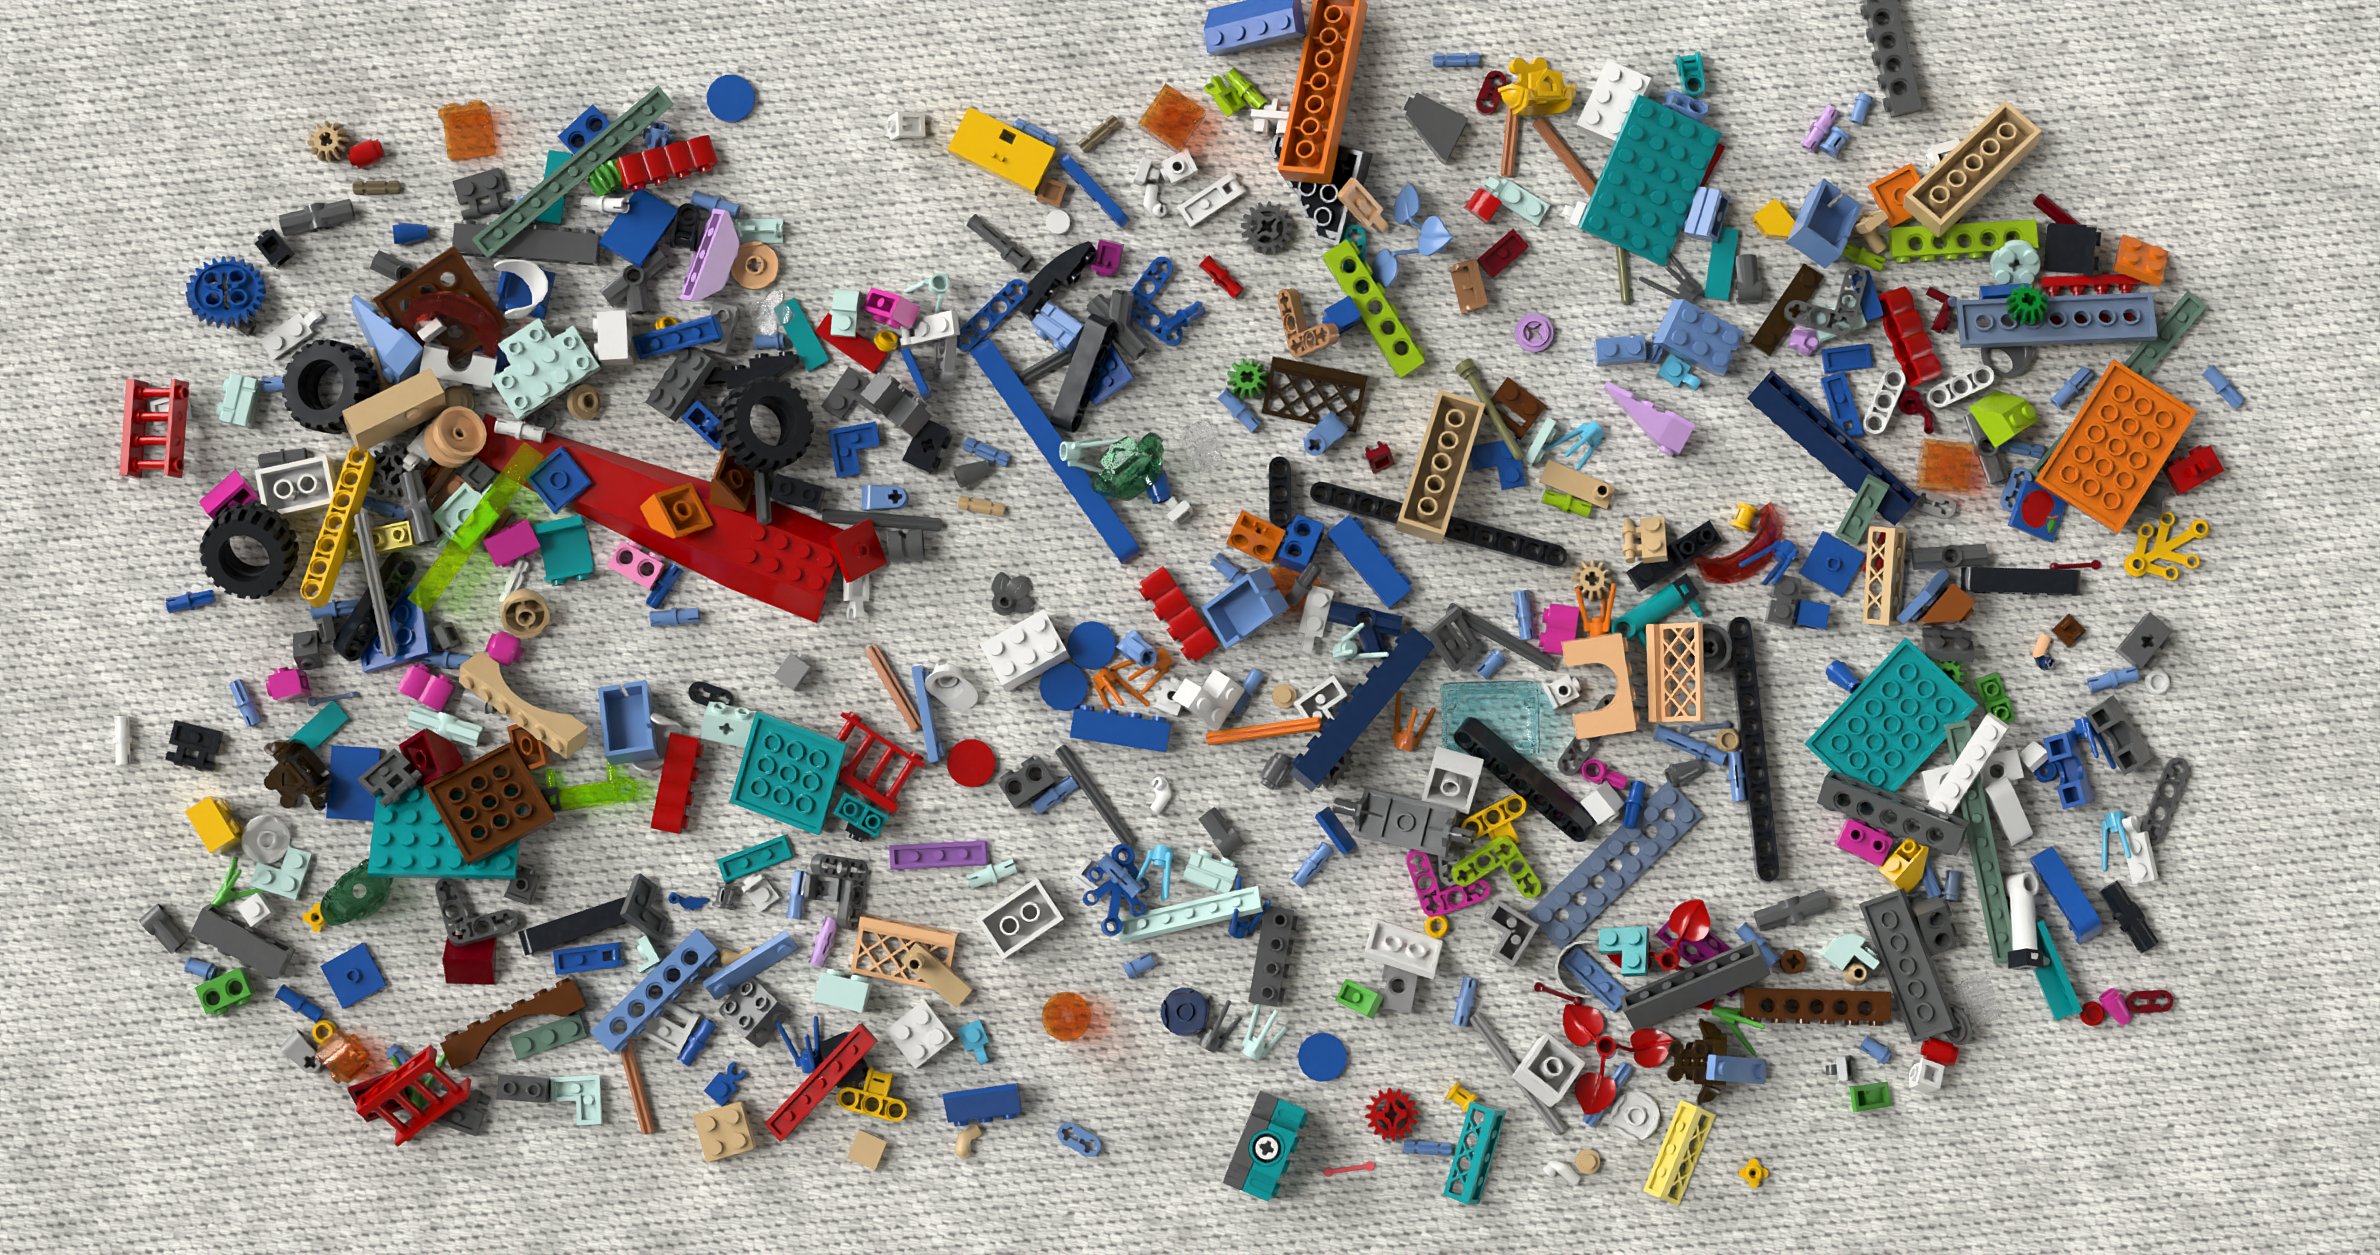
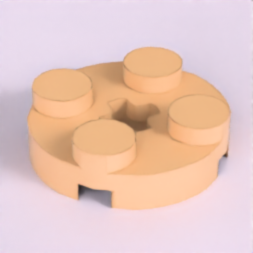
(766, 273)

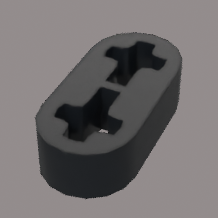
(713, 690)

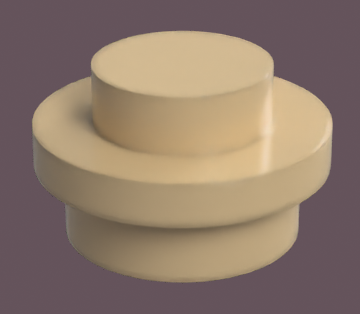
(1283, 695)
(1728, 740)
(1587, 1161)

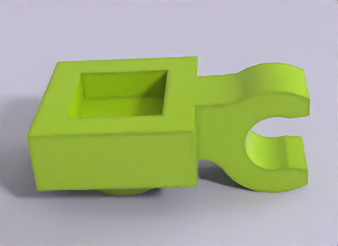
(1225, 97)

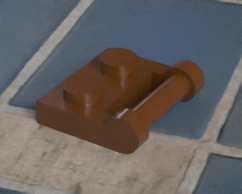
(1520, 403)

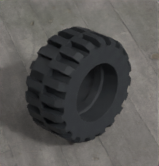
(304, 377)
(790, 412)
(237, 575)

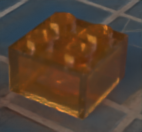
(1172, 118)
(1944, 466)

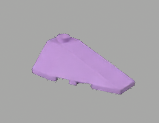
(1664, 428)

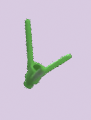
(227, 890)
(1730, 1016)
(416, 1097)

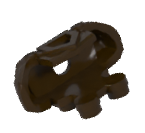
(297, 774)
(1694, 1058)

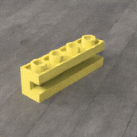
(386, 540)

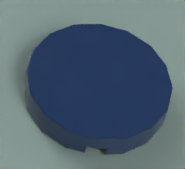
(1185, 1012)

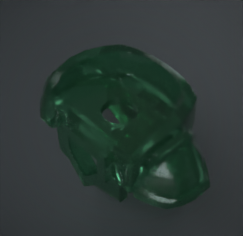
(1129, 467)
(340, 904)

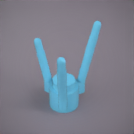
(1589, 435)
(2113, 822)
(1162, 859)

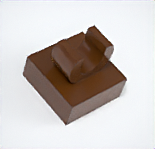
(2068, 630)

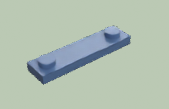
(934, 748)
(750, 965)
(1736, 1069)

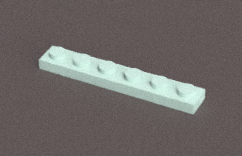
(1190, 914)

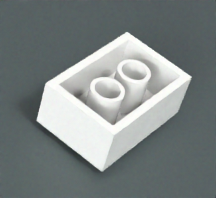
(1611, 101)
(297, 486)
(1024, 650)
(1020, 919)

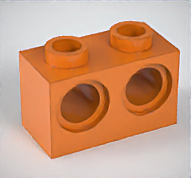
(1255, 537)

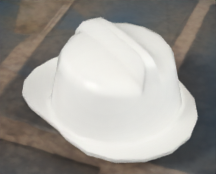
(951, 687)

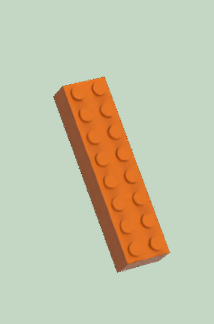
(1322, 90)

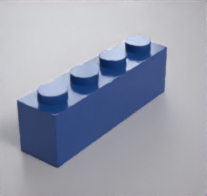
(1369, 562)
(1119, 729)

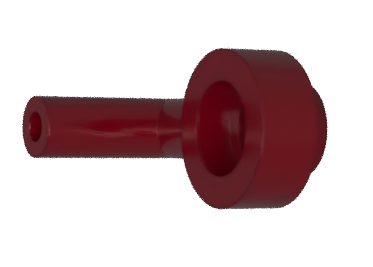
(1942, 319)
(1916, 406)

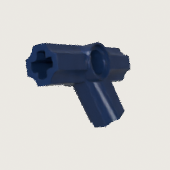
(1370, 634)

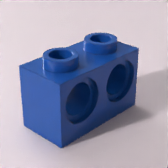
(582, 128)
(1343, 314)
(1304, 545)

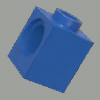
(1811, 615)

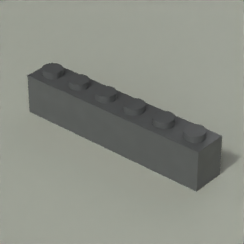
(535, 244)
(1695, 985)

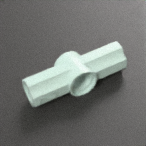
(446, 726)

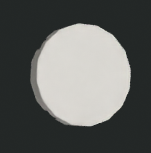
(265, 839)
(1628, 1118)

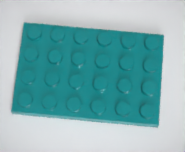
(1649, 180)
(1891, 720)
(415, 843)

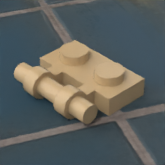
(1653, 540)

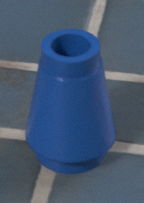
(409, 233)
(1842, 676)

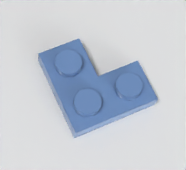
(1926, 596)

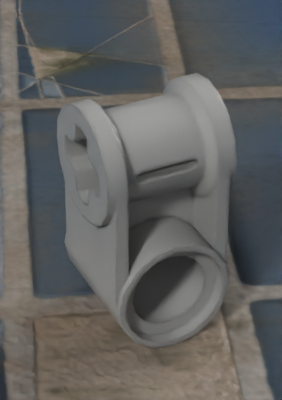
(301, 1051)

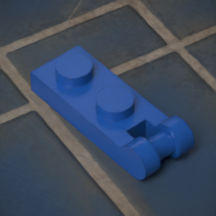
(1841, 404)
(587, 958)

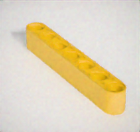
(340, 537)

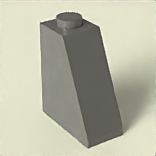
(1435, 125)

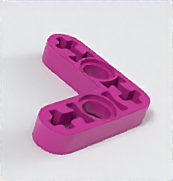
(1442, 895)

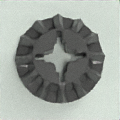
(1960, 1035)

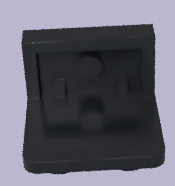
(2072, 248)

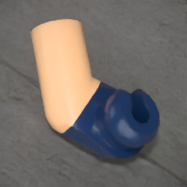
(2041, 655)

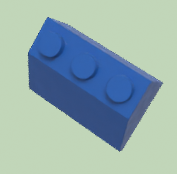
(982, 1104)

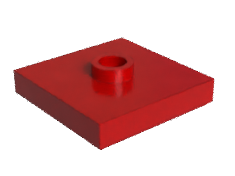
(858, 550)

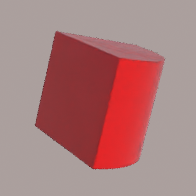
(1483, 205)

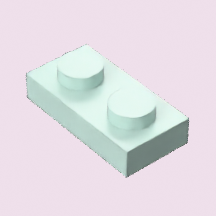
(1546, 433)

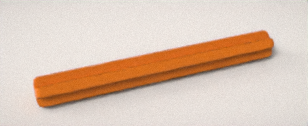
(1264, 731)

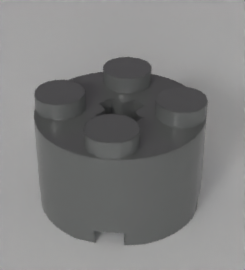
(1720, 649)

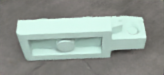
(1518, 200)

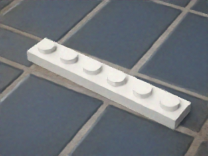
(1968, 765)

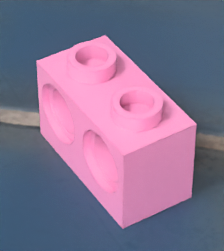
(634, 570)

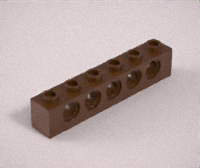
(1878, 1002)

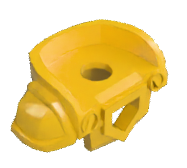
(1532, 94)

